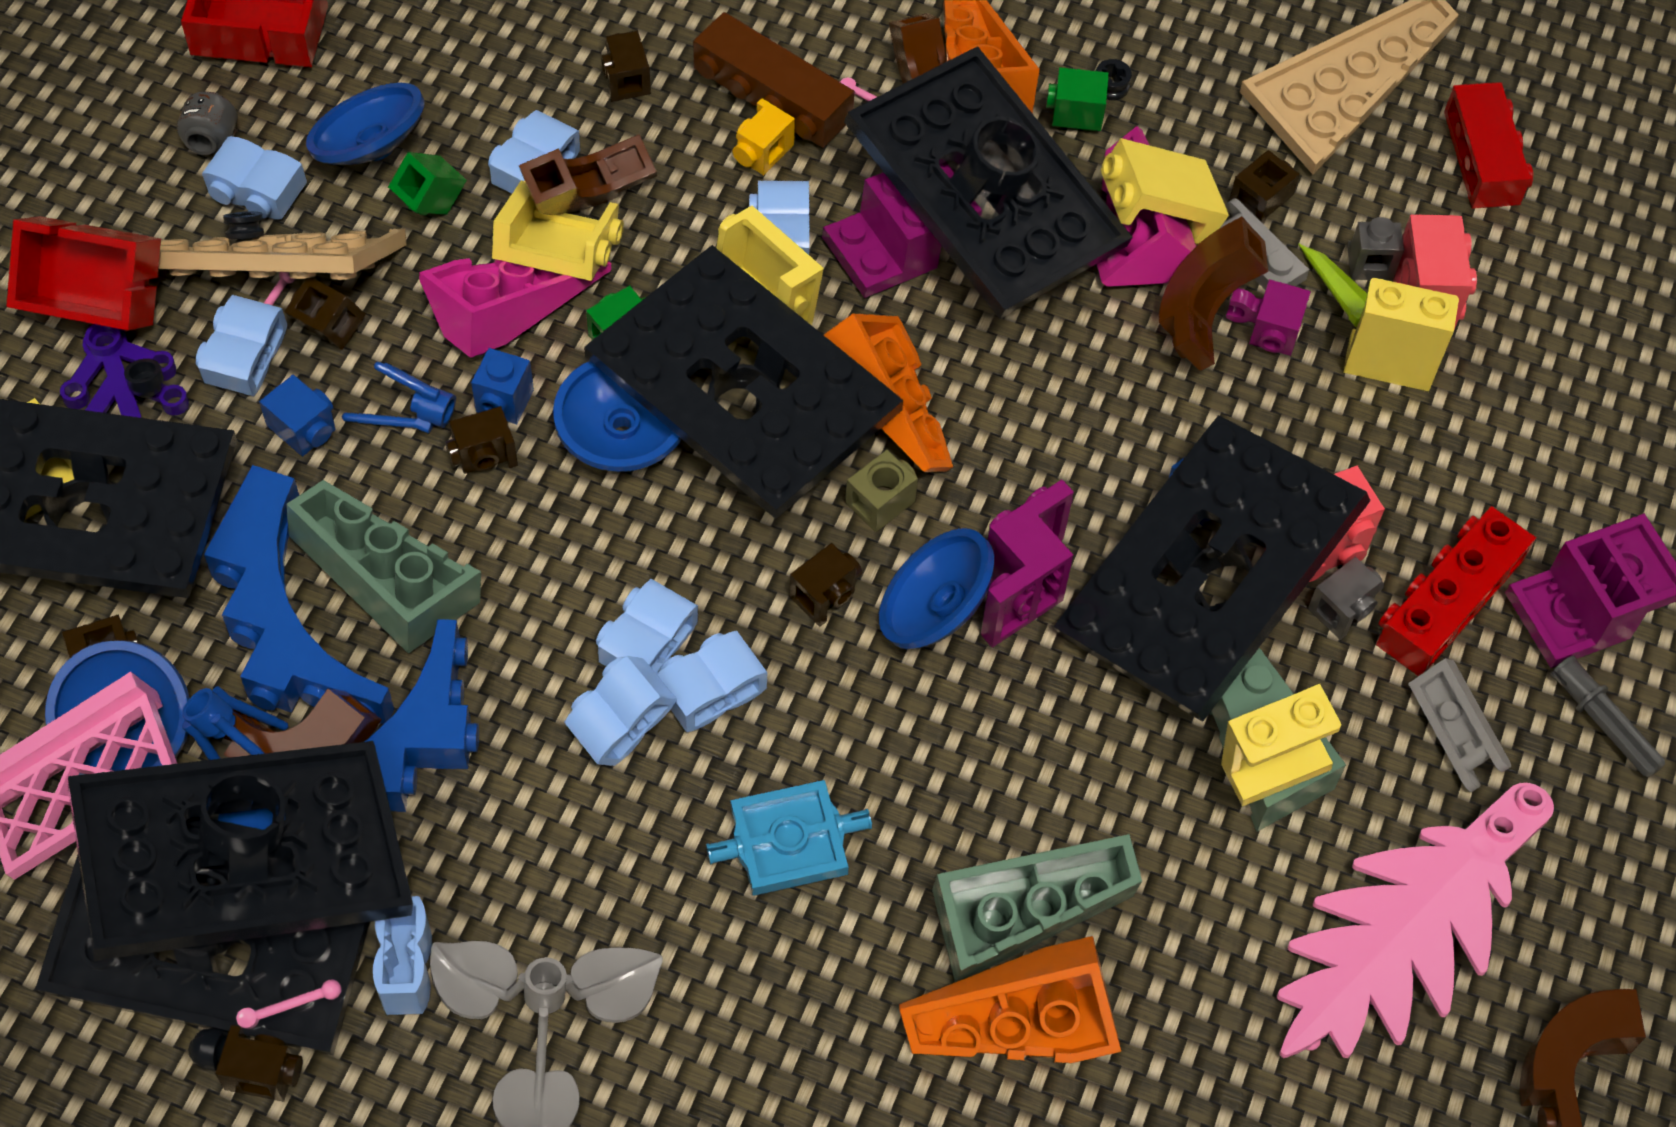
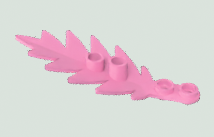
(1409, 925)

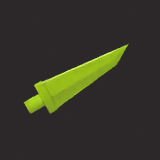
(1343, 288)

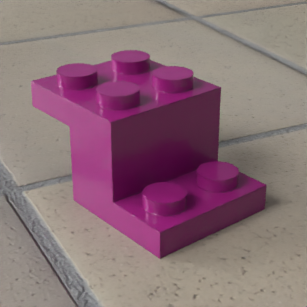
(885, 239)
(1028, 562)
(1596, 590)

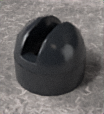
(144, 377)
(207, 1048)

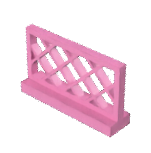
(65, 746)

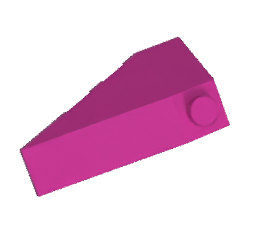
(1157, 243)
(495, 301)

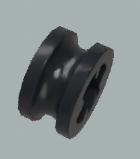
(1121, 75)
(243, 225)

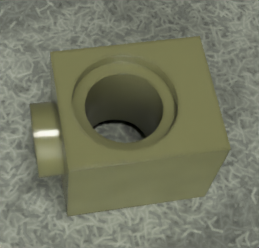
(881, 506)

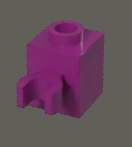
(1275, 316)

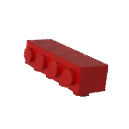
(1454, 591)

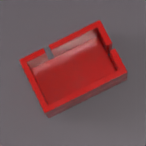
(255, 29)
(83, 272)

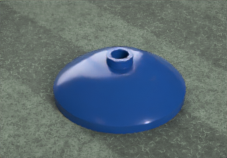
(366, 125)
(590, 411)
(937, 589)
(103, 665)

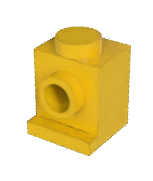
(764, 138)

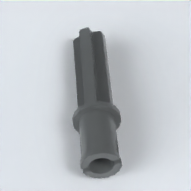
(1607, 715)

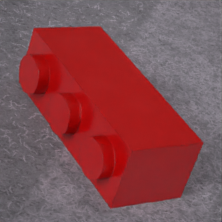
(1488, 145)

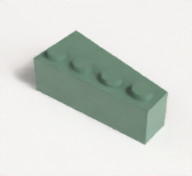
(381, 565)
(1255, 688)
(1024, 900)

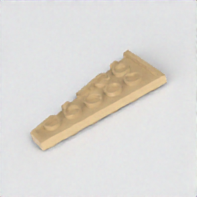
(1336, 85)
(293, 253)

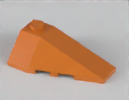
(977, 24)
(889, 355)
(1029, 1006)

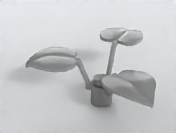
(479, 973)

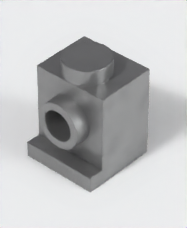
(1375, 238)
(1346, 596)

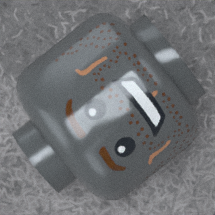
(206, 122)

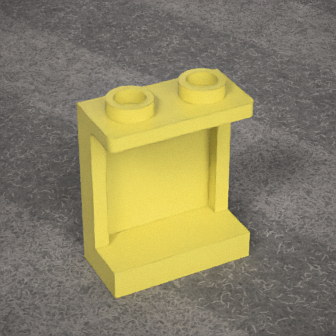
(1165, 183)
(554, 242)
(772, 260)
(1401, 334)
(1279, 745)

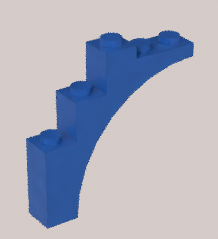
(250, 556)
(425, 731)

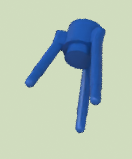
(429, 403)
(211, 714)

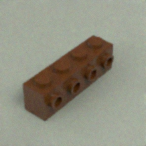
(761, 68)

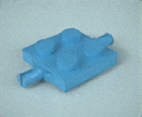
(789, 837)

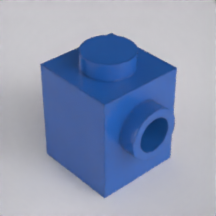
(503, 382)
(298, 415)

